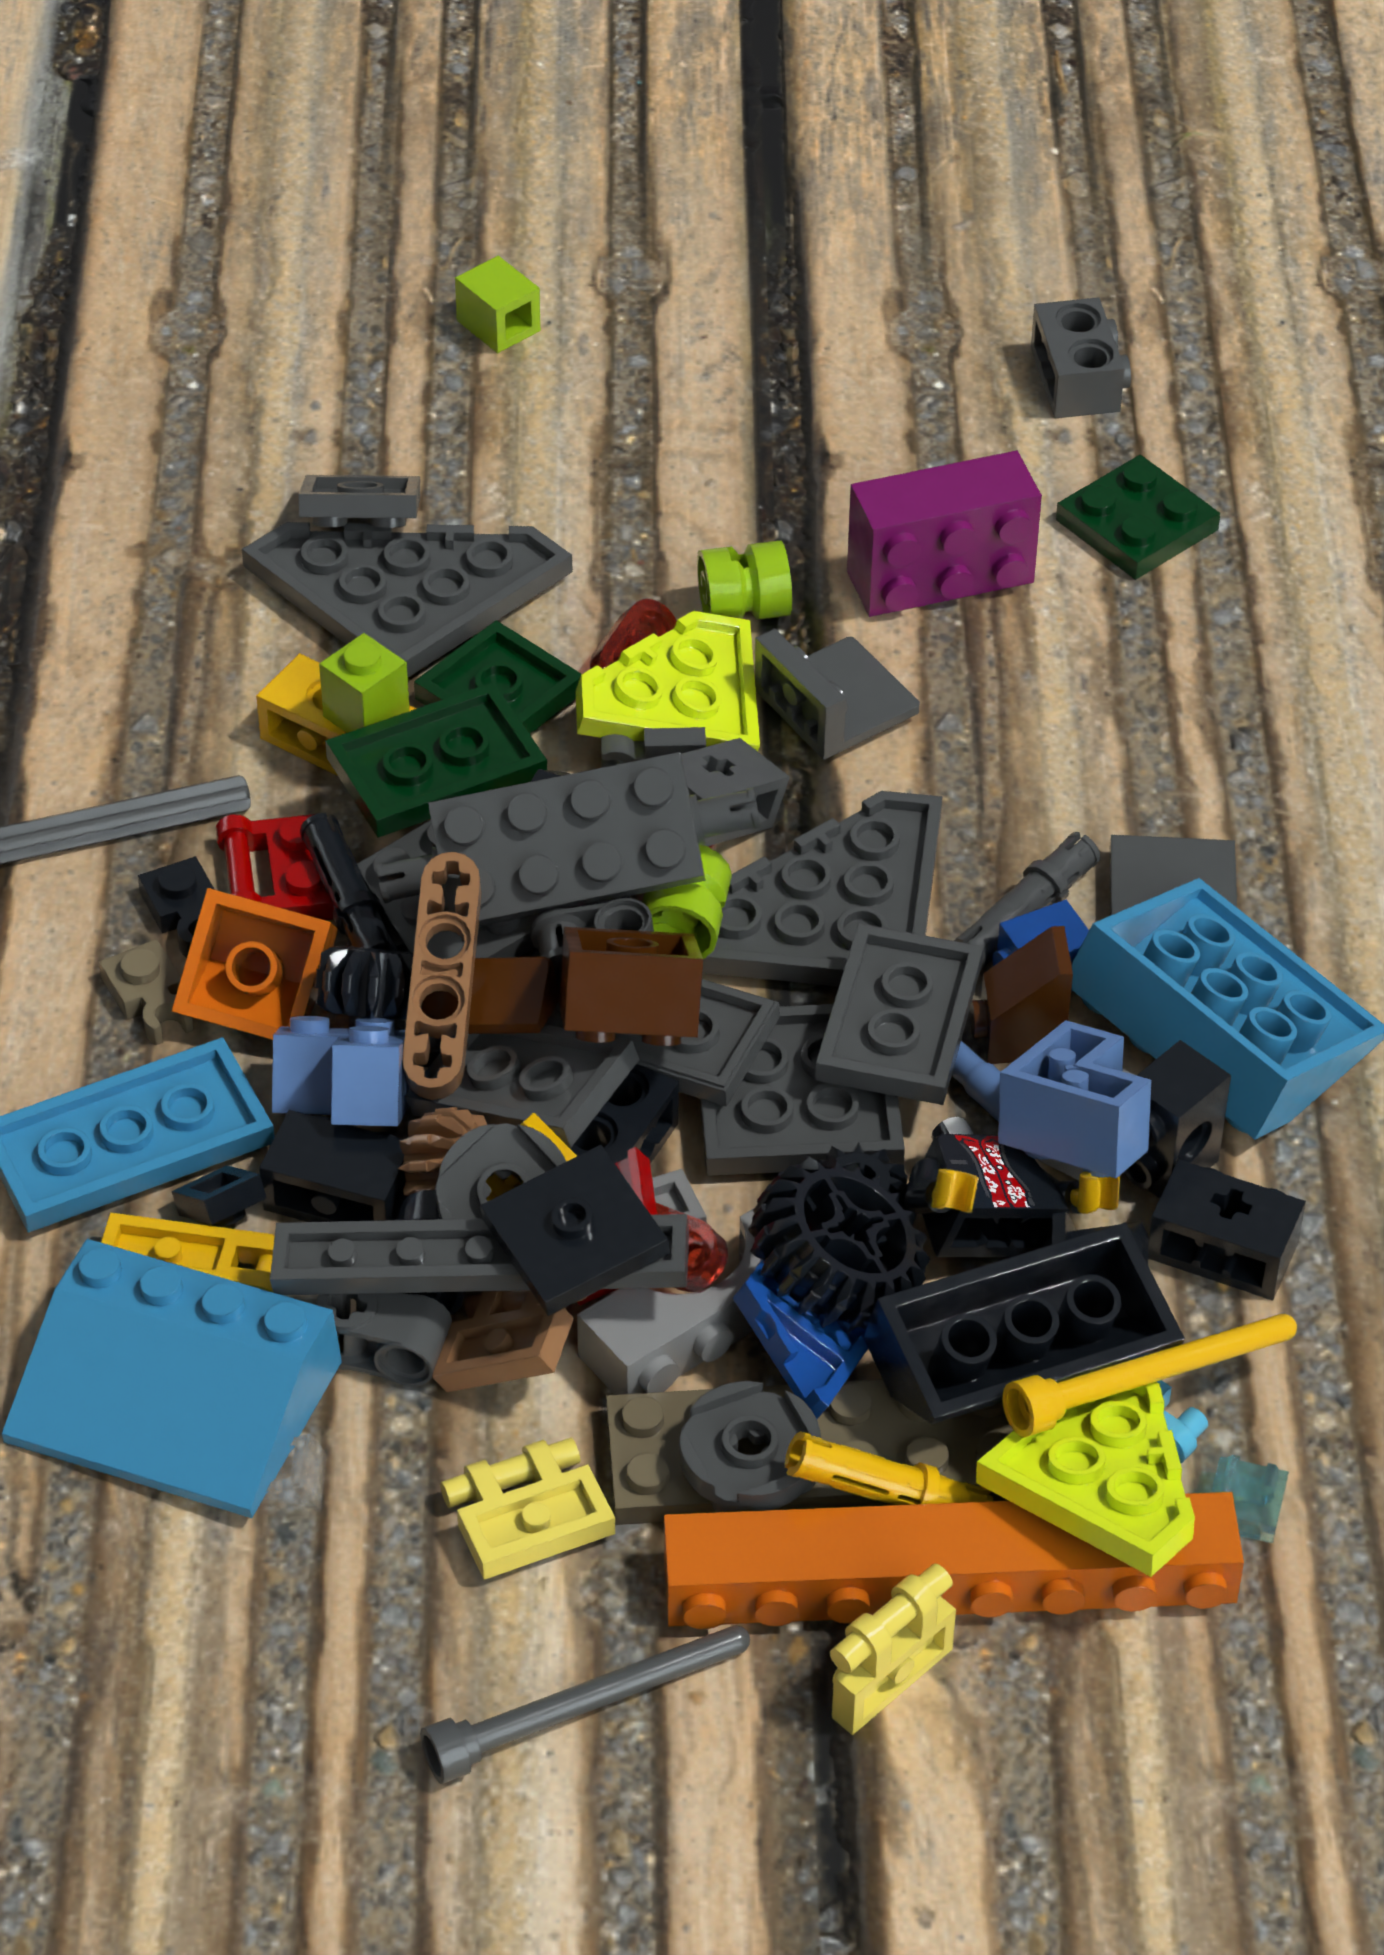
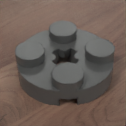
(490, 1151)
(711, 1447)

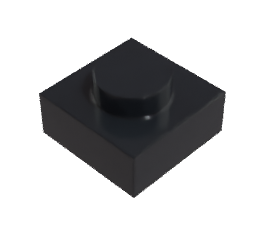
(219, 1196)

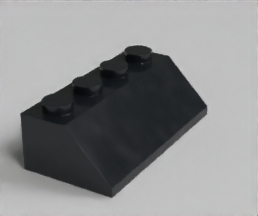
(1036, 1313)

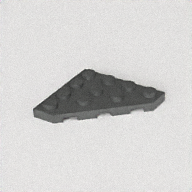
(406, 588)
(803, 908)

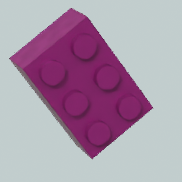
(943, 533)

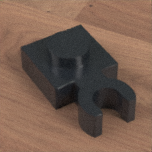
(176, 897)

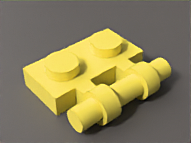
(534, 1520)
(892, 1647)

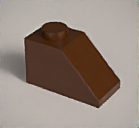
(1024, 997)

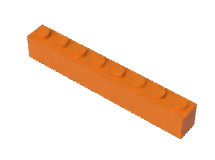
(999, 1557)

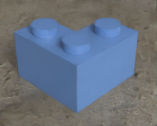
(340, 1071)
(1075, 1102)

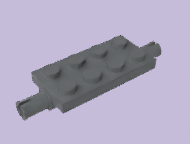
(575, 838)

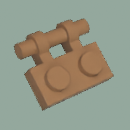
(501, 1341)

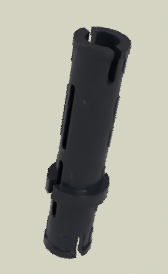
(356, 909)

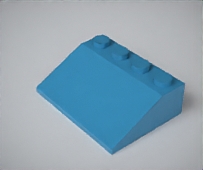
(1229, 990)
(172, 1377)

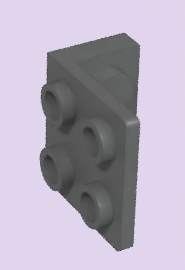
(832, 694)

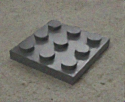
(787, 1116)

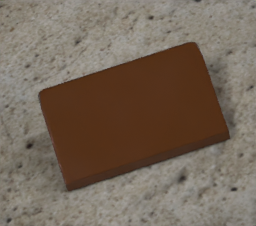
(506, 996)

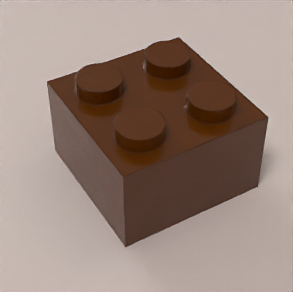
(630, 985)

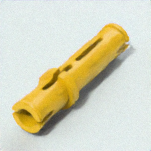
(874, 1475)

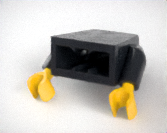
(992, 1196)

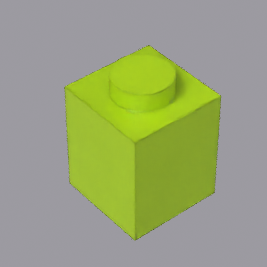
(497, 304)
(363, 684)

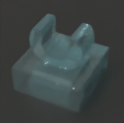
(1256, 1495)

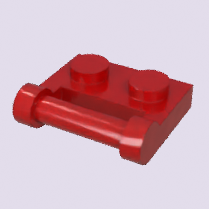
(292, 869)

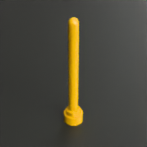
(1037, 1403)

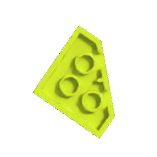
(677, 680)
(1102, 1476)

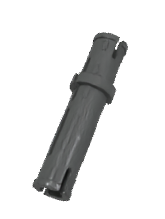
(1042, 885)

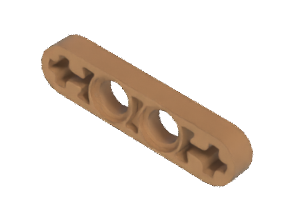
(438, 974)

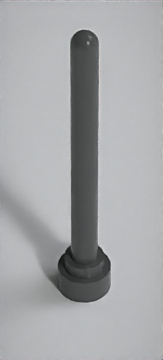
(456, 1746)

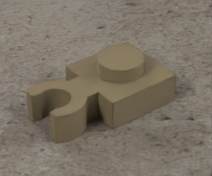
(145, 984)

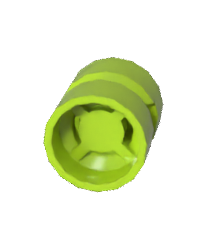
(745, 582)
(694, 906)

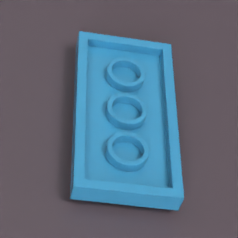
(129, 1134)

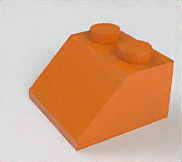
(251, 965)

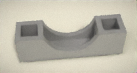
(650, 1338)

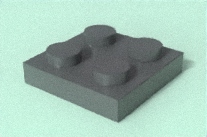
(339, 497)

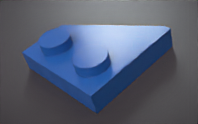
(809, 1357)

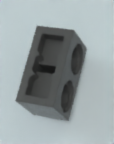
(1079, 357)

